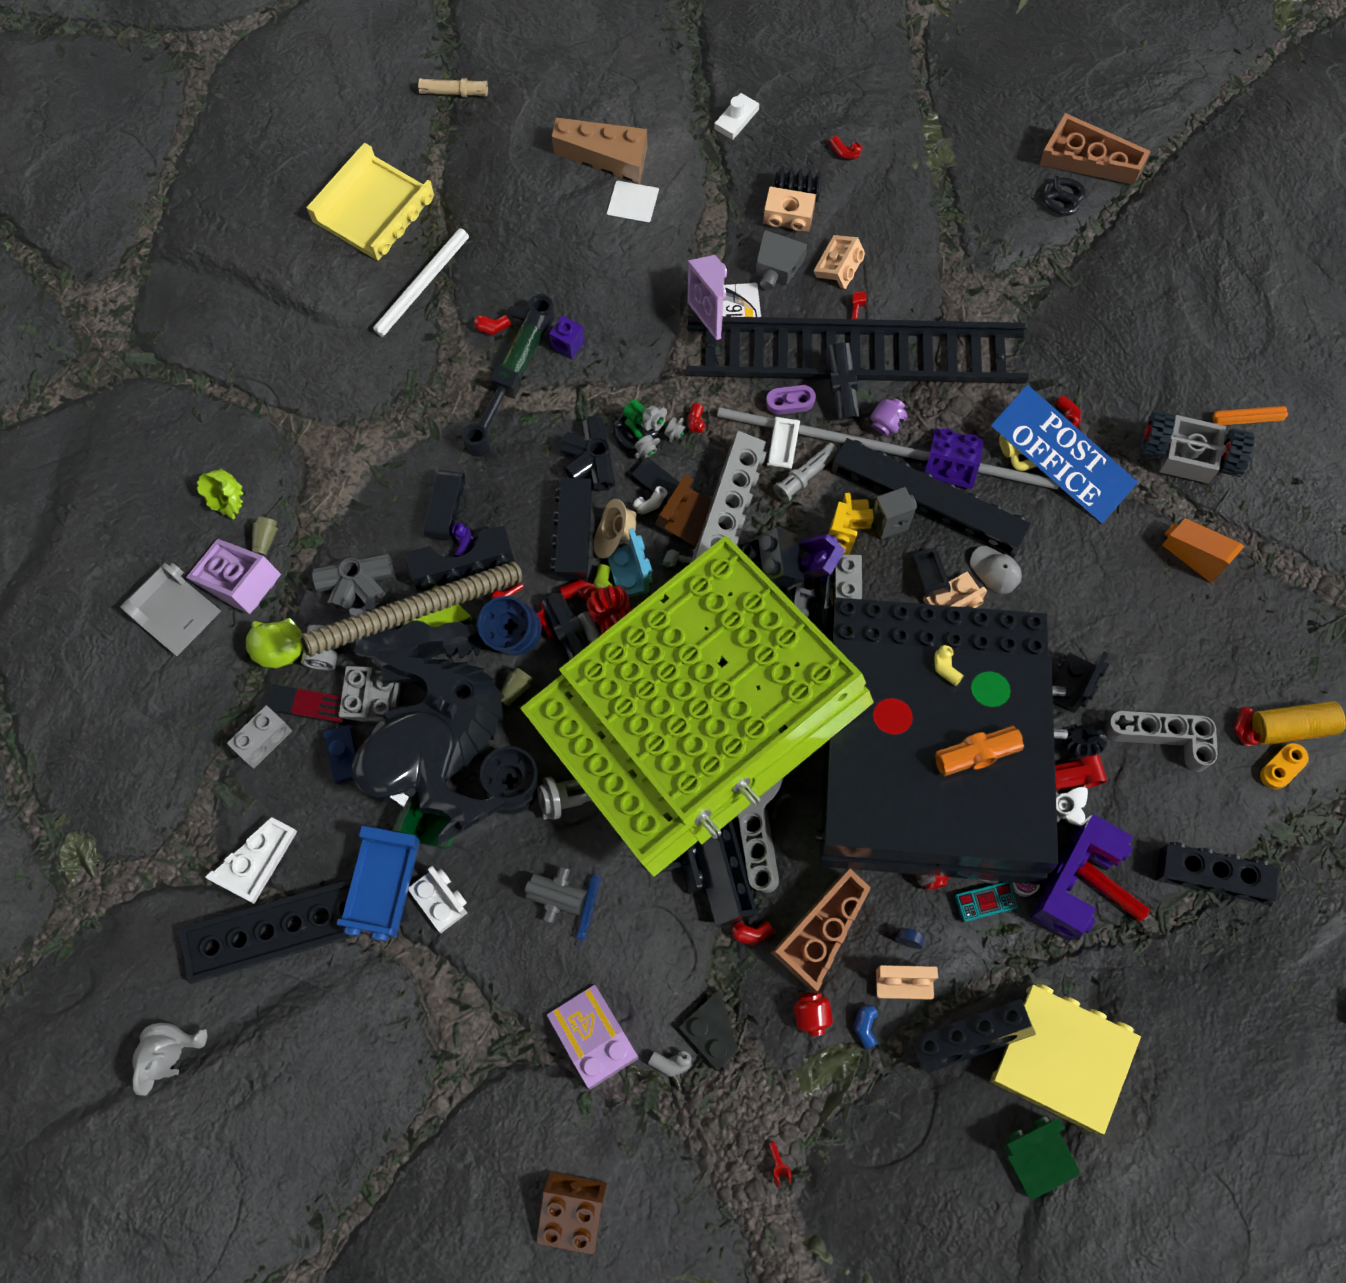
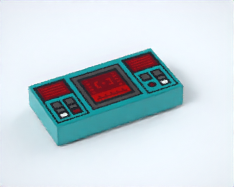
(986, 902)

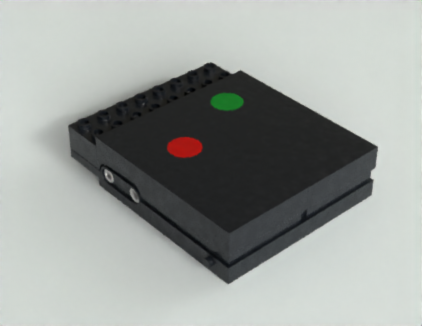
(880, 772)

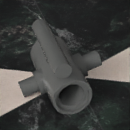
(555, 894)

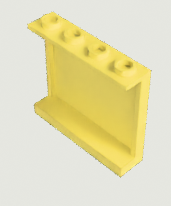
(369, 203)
(1071, 1062)

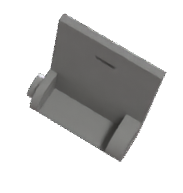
(170, 608)

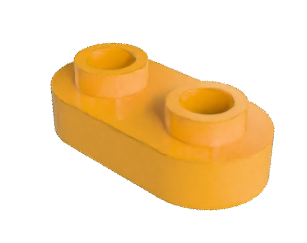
(1285, 765)

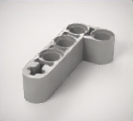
(1160, 734)

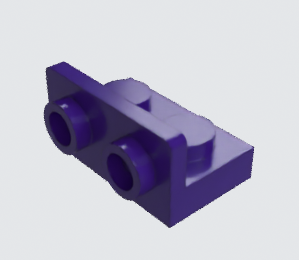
(822, 556)

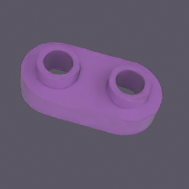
(790, 399)

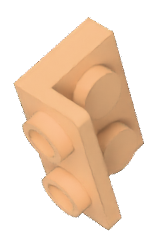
(840, 260)
(963, 593)
(905, 982)

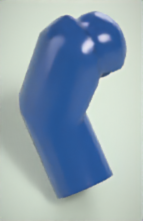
(863, 1024)

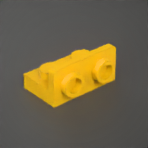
(839, 528)

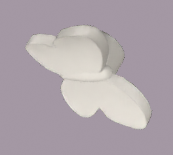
(1070, 804)

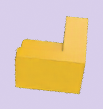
(861, 515)

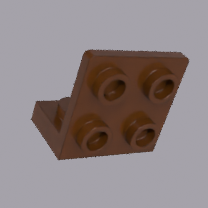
(684, 513)
(571, 1213)

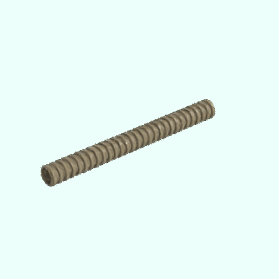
(410, 608)

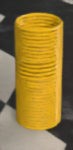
(1299, 722)

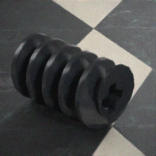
(798, 182)

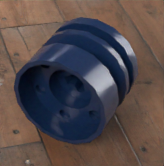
(500, 616)

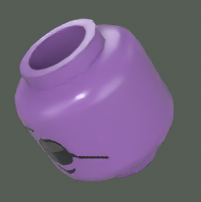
(888, 416)

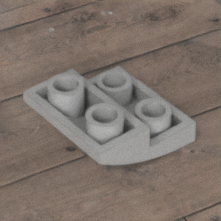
(366, 696)

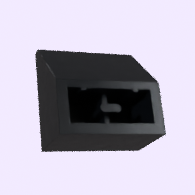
(776, 556)

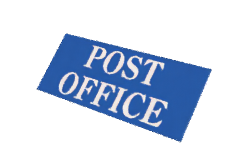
(1064, 454)

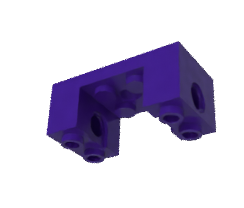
(1093, 841)

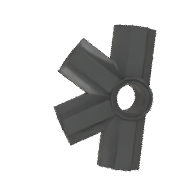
(348, 587)

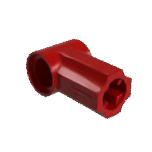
(1085, 772)

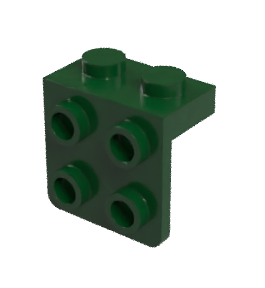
(422, 825)
(1040, 1157)

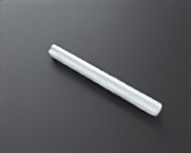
(420, 282)

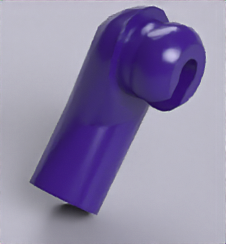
(464, 539)

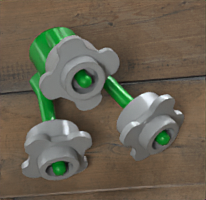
(653, 419)

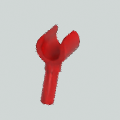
(858, 299)
(513, 590)
(542, 614)
(780, 1168)

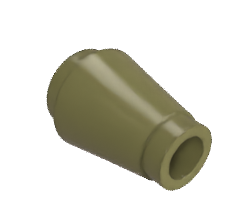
(263, 535)
(515, 685)

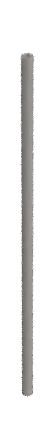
(885, 447)

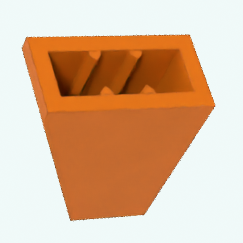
(1201, 548)

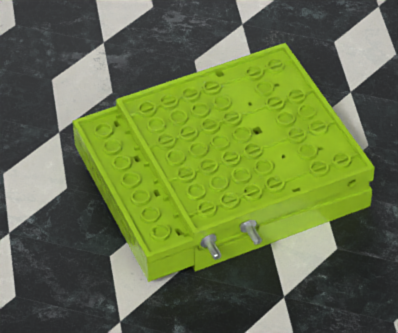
(696, 704)

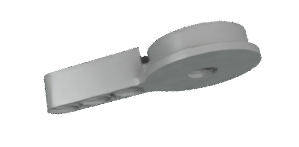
(761, 837)

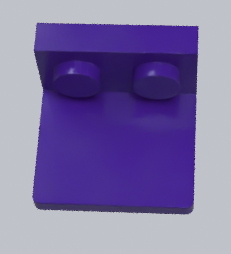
(954, 457)

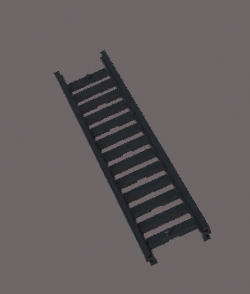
(855, 328)

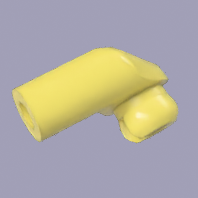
(944, 667)

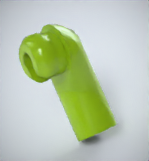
(602, 576)

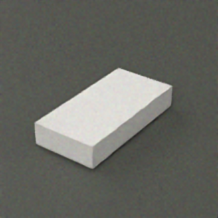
(783, 443)

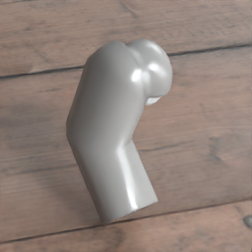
(672, 1065)

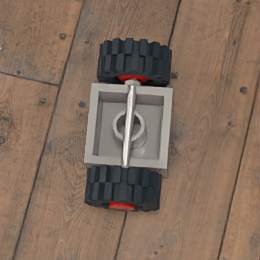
(1195, 447)

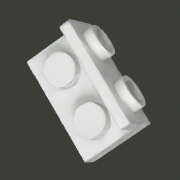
(438, 900)

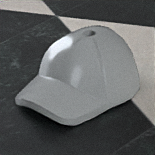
(989, 567)

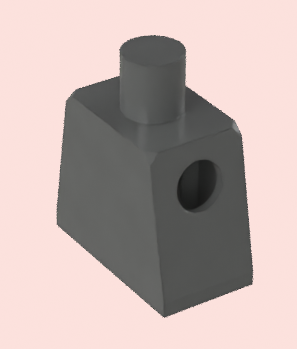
(779, 259)

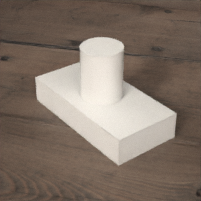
(736, 116)

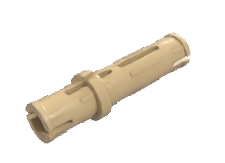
(453, 87)

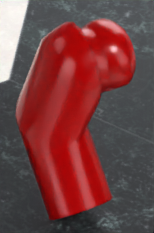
(843, 151)
(491, 326)
(1244, 730)
(751, 935)

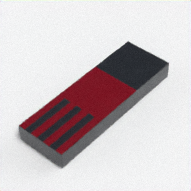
(305, 704)

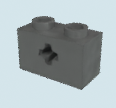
(893, 512)

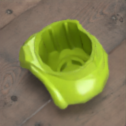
(274, 643)

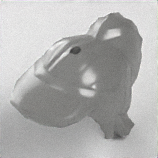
(158, 1051)

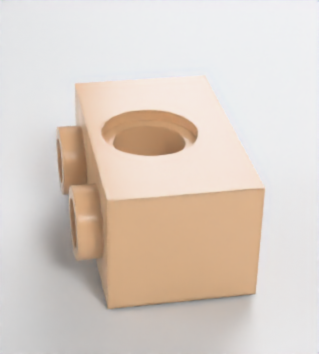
(789, 209)

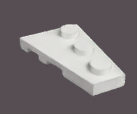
(255, 861)

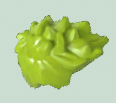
(221, 492)

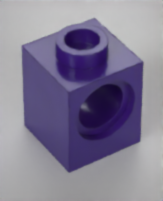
(567, 337)

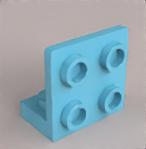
(630, 567)

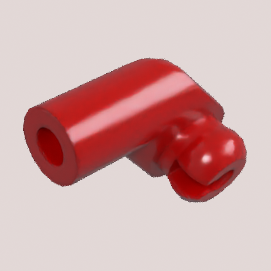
(1071, 411)
(694, 420)
(579, 588)

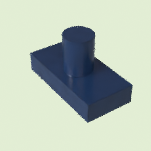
(341, 752)

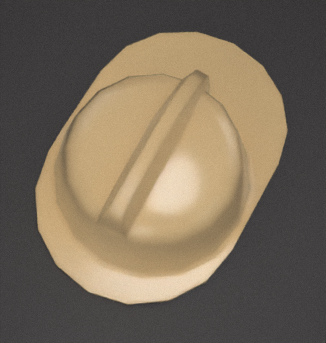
(613, 528)

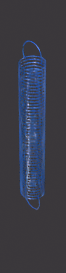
(584, 916)

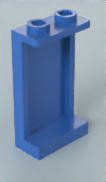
(379, 883)

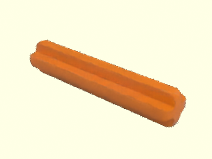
(1250, 415)

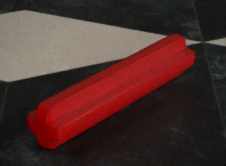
(1113, 891)

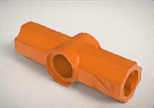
(979, 750)

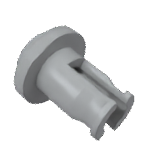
(554, 797)

